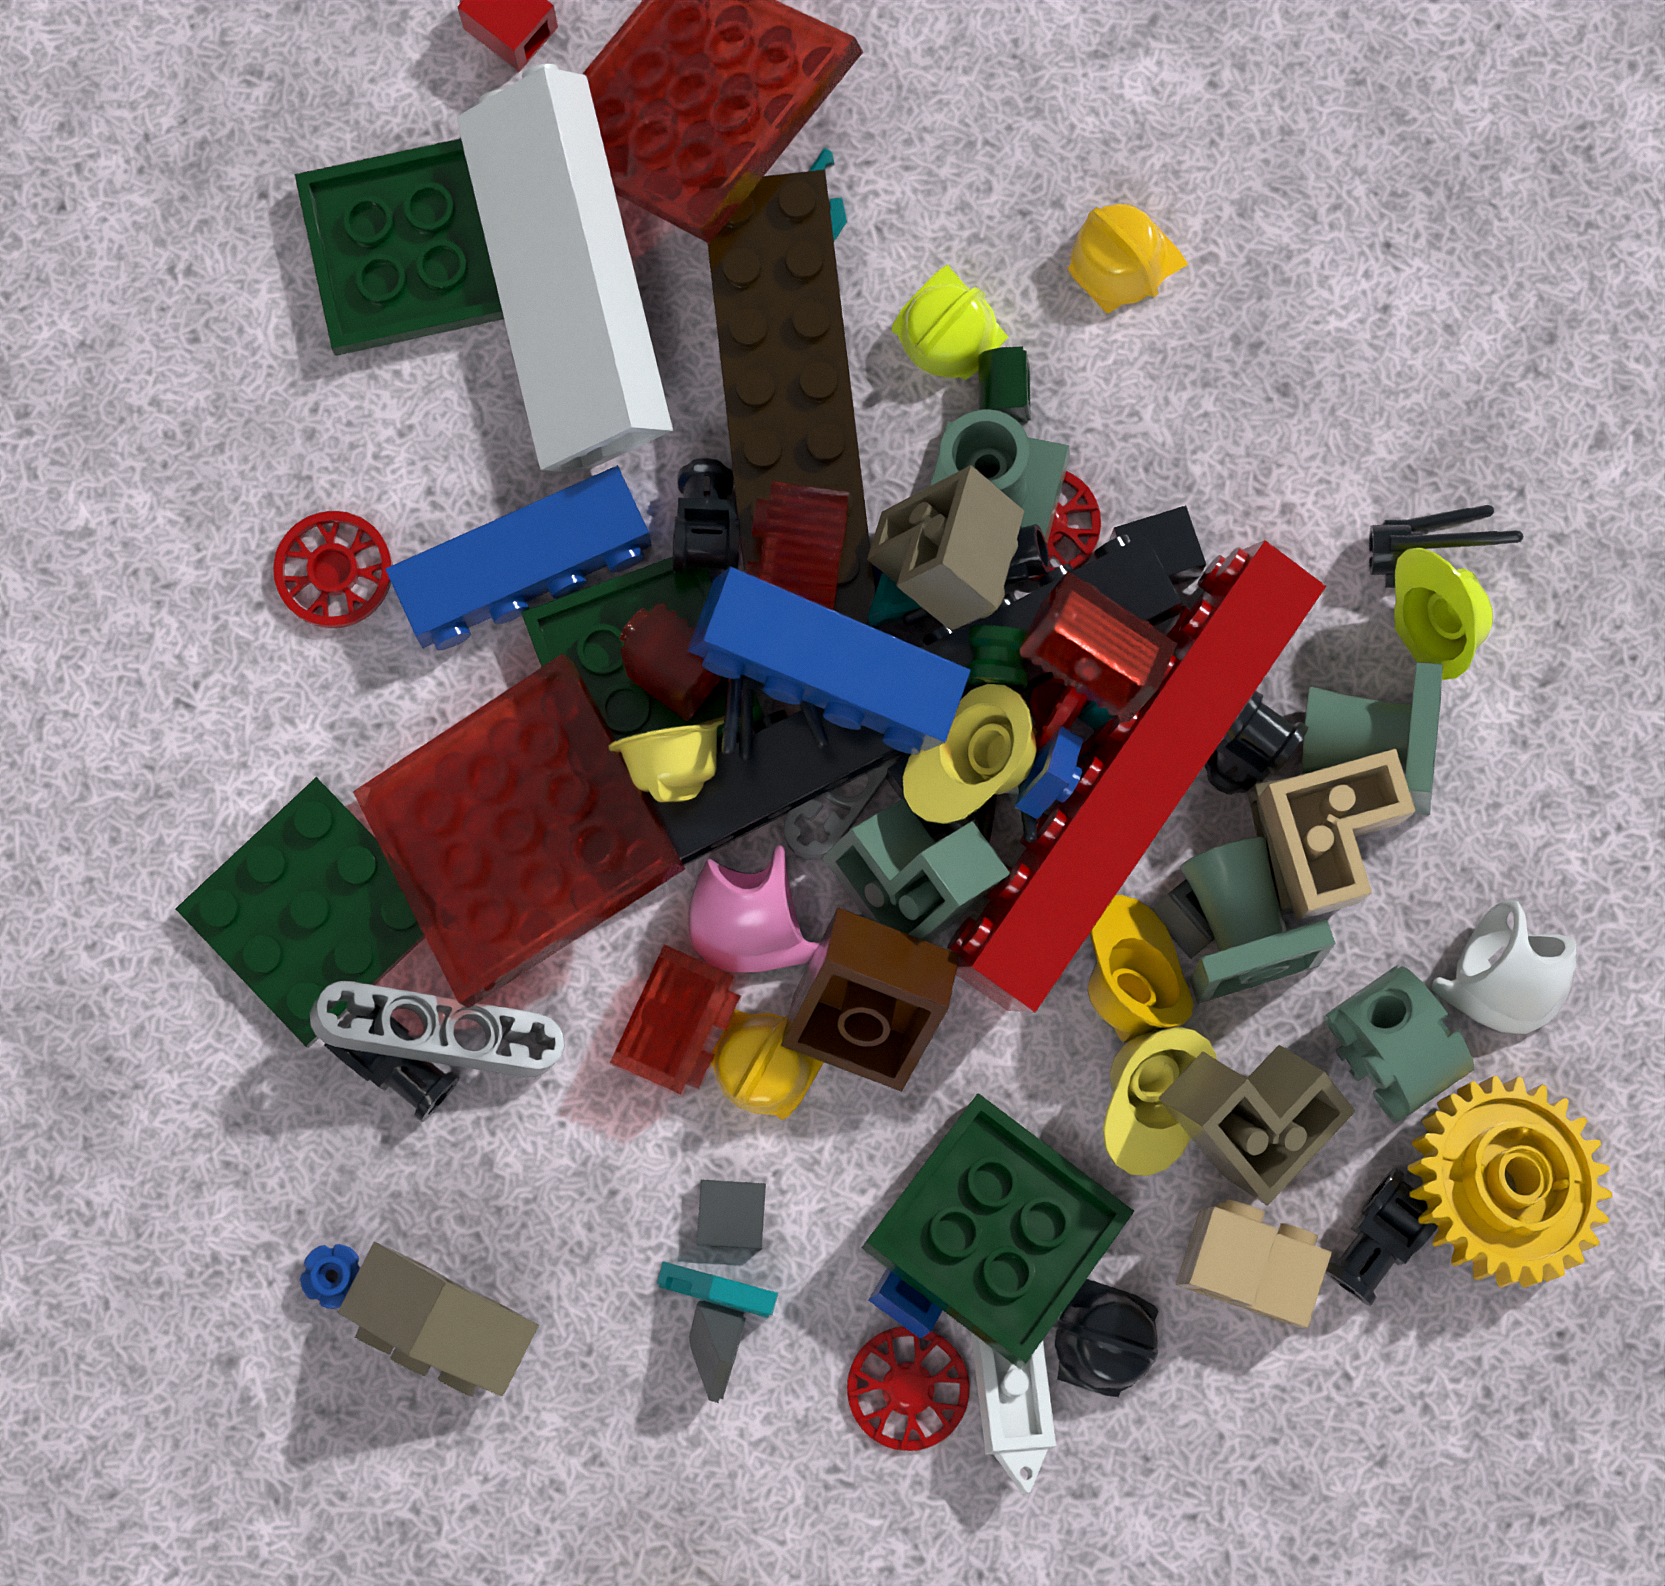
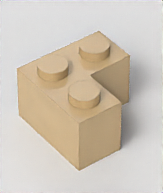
(1316, 826)
(1253, 1265)

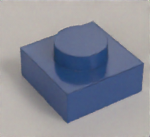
(1052, 775)
(905, 1304)

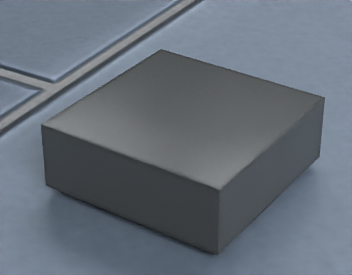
(731, 1214)

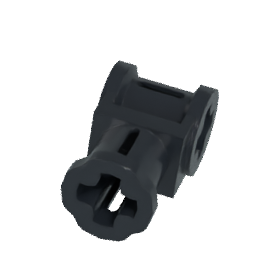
(705, 520)
(1256, 744)
(391, 1072)
(1386, 1233)

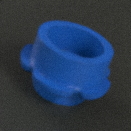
(318, 1263)

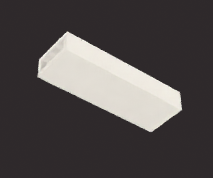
(563, 270)

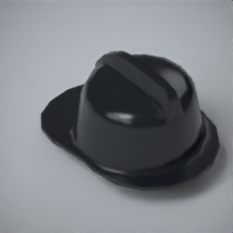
(1105, 1339)

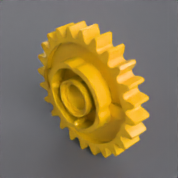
(1463, 1175)

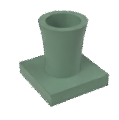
(1019, 466)
(1358, 727)
(1247, 922)

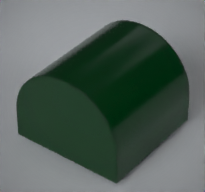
(1005, 382)

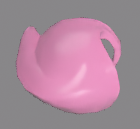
(745, 919)

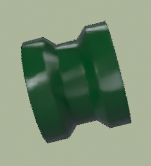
(997, 656)

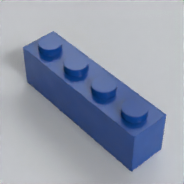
(520, 558)
(827, 661)

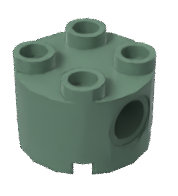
(1399, 1042)

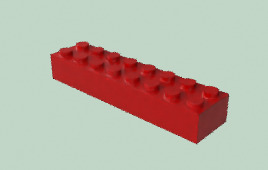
(1134, 778)

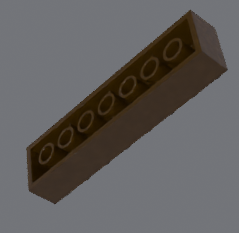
(789, 364)

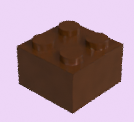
(870, 999)

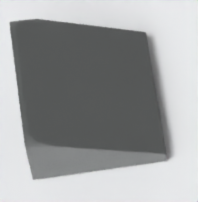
(1184, 919)
(715, 1344)

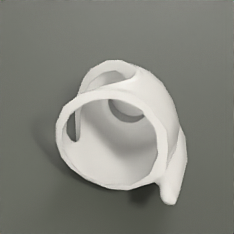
(1521, 987)

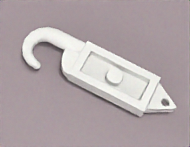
(1014, 1411)

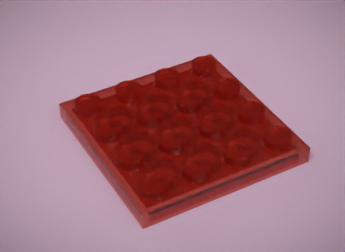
(708, 100)
(517, 831)

